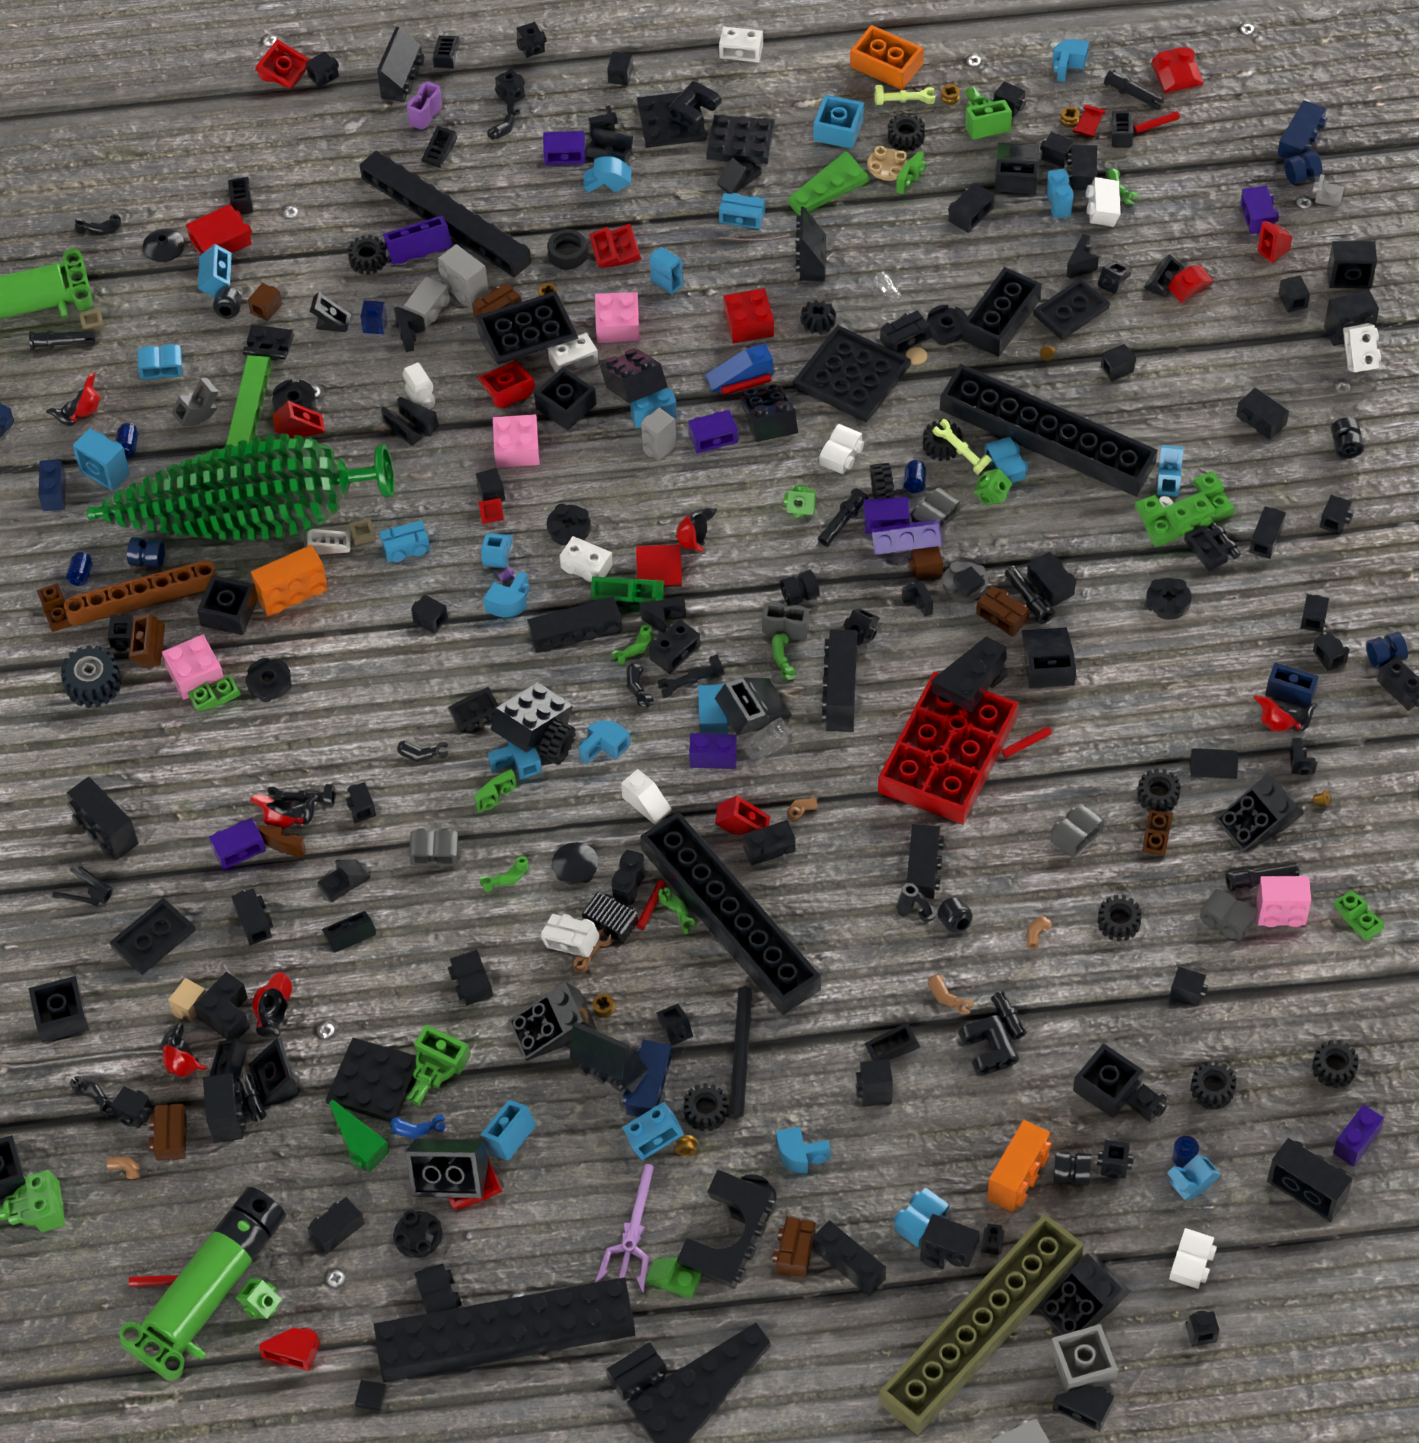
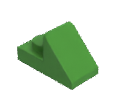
(673, 1278)

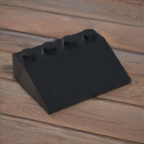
(525, 328)

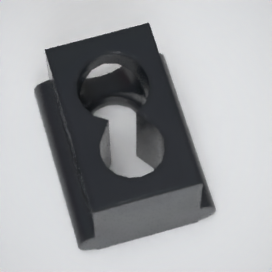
(992, 1229)

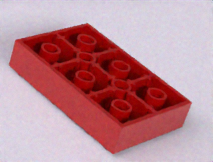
(947, 753)

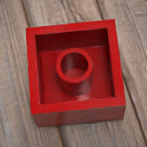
(748, 315)

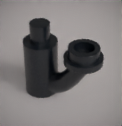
(907, 898)

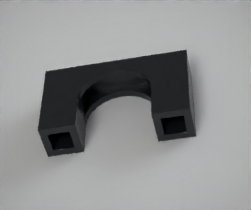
(728, 1264)

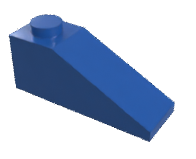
(743, 366)

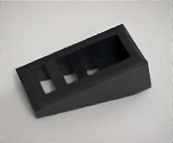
(445, 51)
(1122, 129)
(440, 132)
(240, 197)
(420, 416)
(889, 1036)

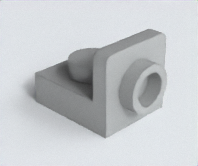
(1327, 193)

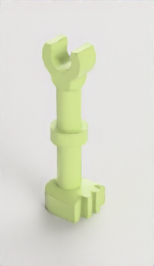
(924, 95)
(979, 464)

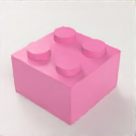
(617, 317)
(516, 441)
(192, 665)
(1283, 900)

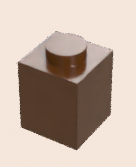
(265, 301)
(926, 562)

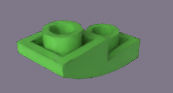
(910, 172)
(210, 696)
(488, 795)
(1358, 916)

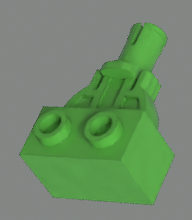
(986, 117)
(436, 1061)
(36, 1203)

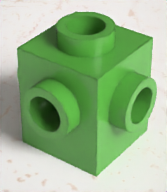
(992, 487)
(807, 496)
(259, 1299)

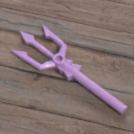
(632, 1235)

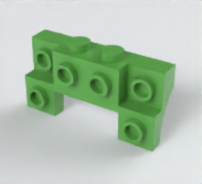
(1186, 515)

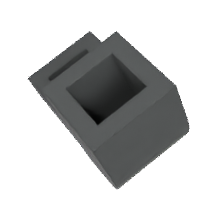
(196, 408)

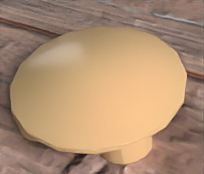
(886, 163)

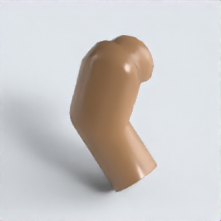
(799, 806)
(1033, 930)
(125, 1163)

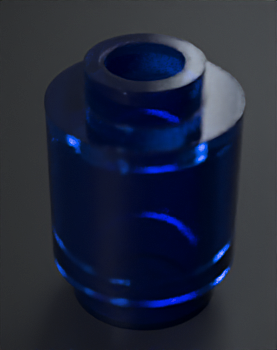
(127, 436)
(915, 476)
(79, 569)
(1184, 1150)

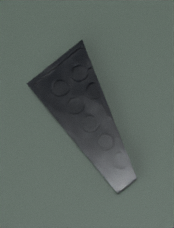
(690, 1396)

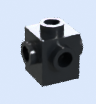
(530, 39)
(510, 86)
(864, 623)
(1115, 1159)

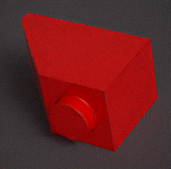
(1273, 241)
(1189, 282)
(297, 420)
(740, 816)
(292, 1348)

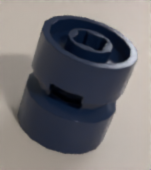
(1305, 166)
(143, 552)
(1382, 651)

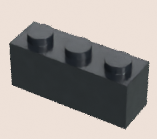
(924, 859)
(849, 1258)

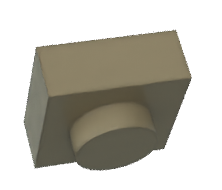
(92, 320)
(362, 531)

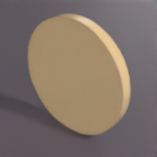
(917, 355)

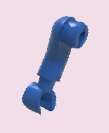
(415, 1131)

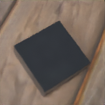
(969, 580)
(370, 1395)

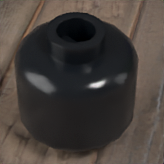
(227, 303)
(955, 914)

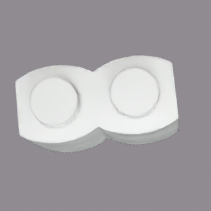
(418, 386)
(840, 449)
(1192, 1258)

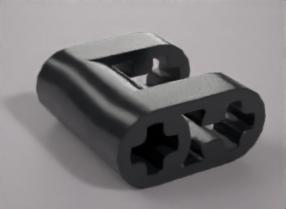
(682, 107)
(993, 1030)

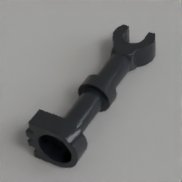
(692, 677)
(327, 797)

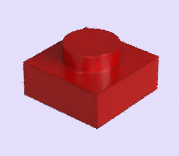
(491, 511)

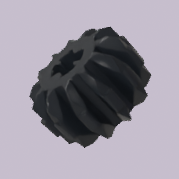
(818, 317)

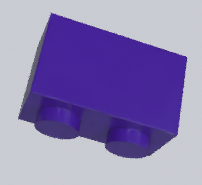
(564, 147)
(1258, 207)
(713, 431)
(885, 512)
(713, 751)
(237, 843)
(1358, 1135)

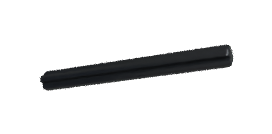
(740, 1055)

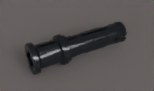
(1125, 85)
(51, 339)
(848, 510)
(1034, 600)
(1251, 877)

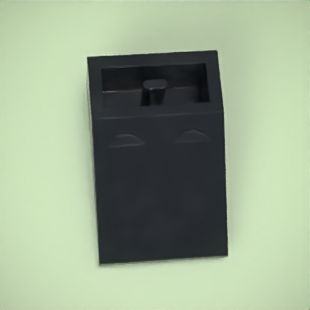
(1017, 168)
(810, 248)
(769, 412)
(1049, 657)
(751, 703)
(1259, 814)
(549, 1021)
(1083, 1296)

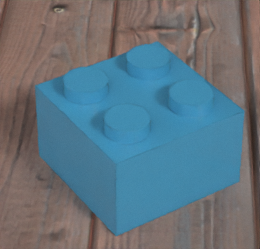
(838, 121)
(101, 459)

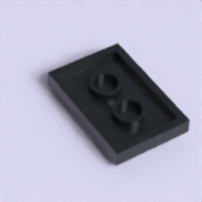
(1071, 308)
(152, 936)

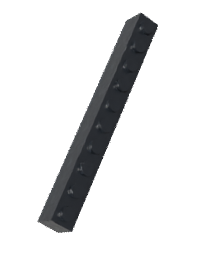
(431, 203)

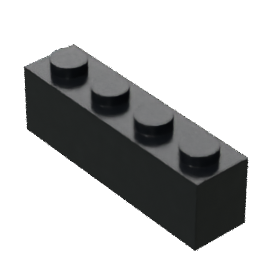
(574, 625)

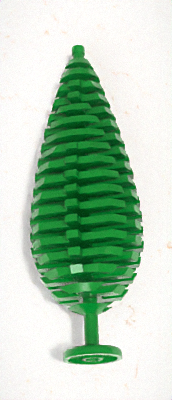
(245, 491)

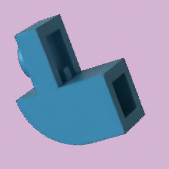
(1069, 54)
(607, 171)
(1169, 470)
(496, 550)
(507, 601)
(606, 737)
(525, 763)
(796, 1154)
(1194, 1177)

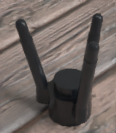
(98, 890)

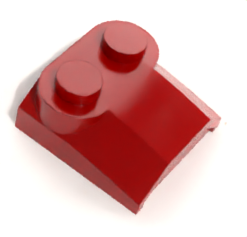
(282, 65)
(1176, 69)
(507, 384)

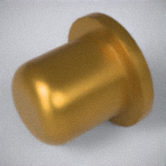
(1047, 352)
(1322, 798)

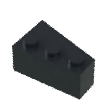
(971, 674)

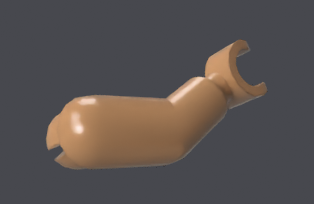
(582, 963)
(943, 996)

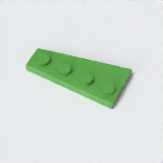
(832, 182)

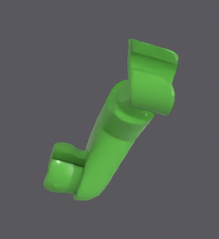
(1113, 174)
(778, 644)
(639, 647)
(511, 877)
(678, 905)

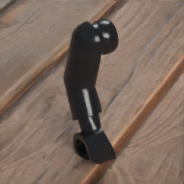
(506, 127)
(103, 228)
(633, 672)
(417, 754)
(91, 1090)

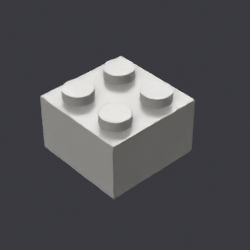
(463, 275)
(1084, 1358)

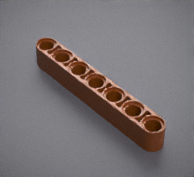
(139, 593)

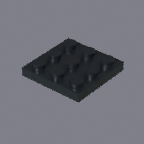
(660, 128)
(740, 139)
(373, 1080)

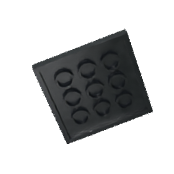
(852, 373)

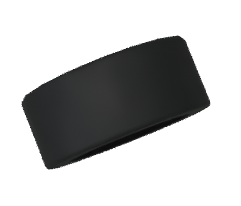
(567, 237)

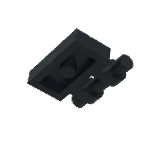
(274, 340)
(1207, 549)

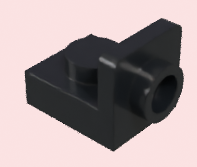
(603, 121)
(1112, 275)
(920, 595)
(1298, 759)
(675, 1024)
(1147, 1102)

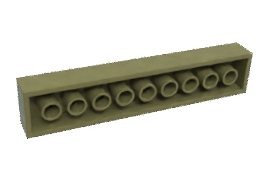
(980, 1324)

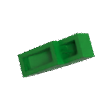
(627, 589)

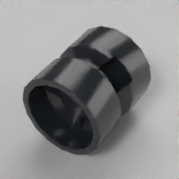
(1347, 438)
(797, 588)
(1072, 1168)

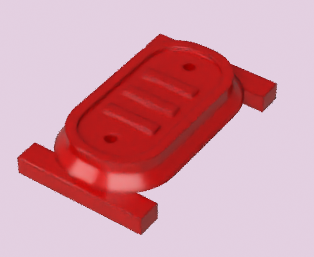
(1089, 121)

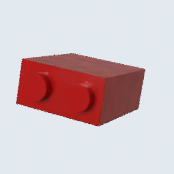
(222, 228)

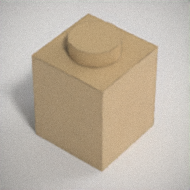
(184, 998)

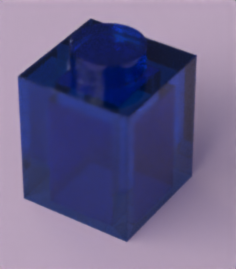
(373, 317)

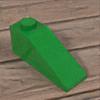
(362, 1143)

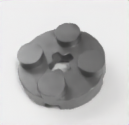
(954, 591)

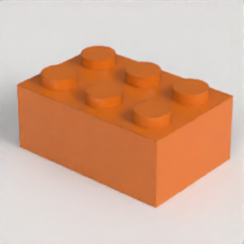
(886, 57)
(289, 580)
(1019, 1167)

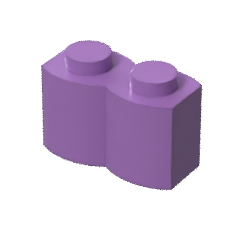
(424, 105)

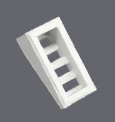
(327, 535)

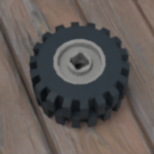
(91, 676)

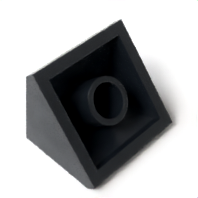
(273, 1074)

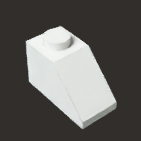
(645, 796)

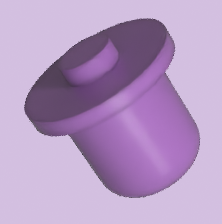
(507, 574)

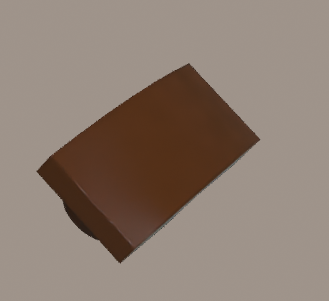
(53, 606)
(1157, 832)
(275, 839)

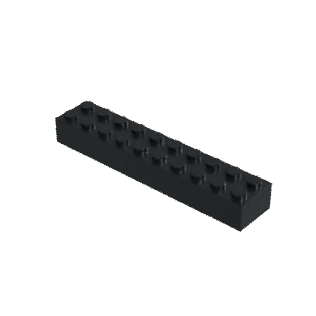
(1048, 430)
(731, 913)
(504, 1329)

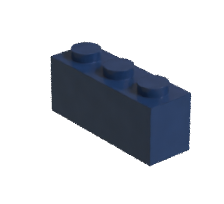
(1302, 130)
(649, 1092)

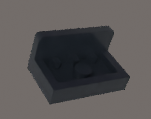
(610, 144)
(473, 710)

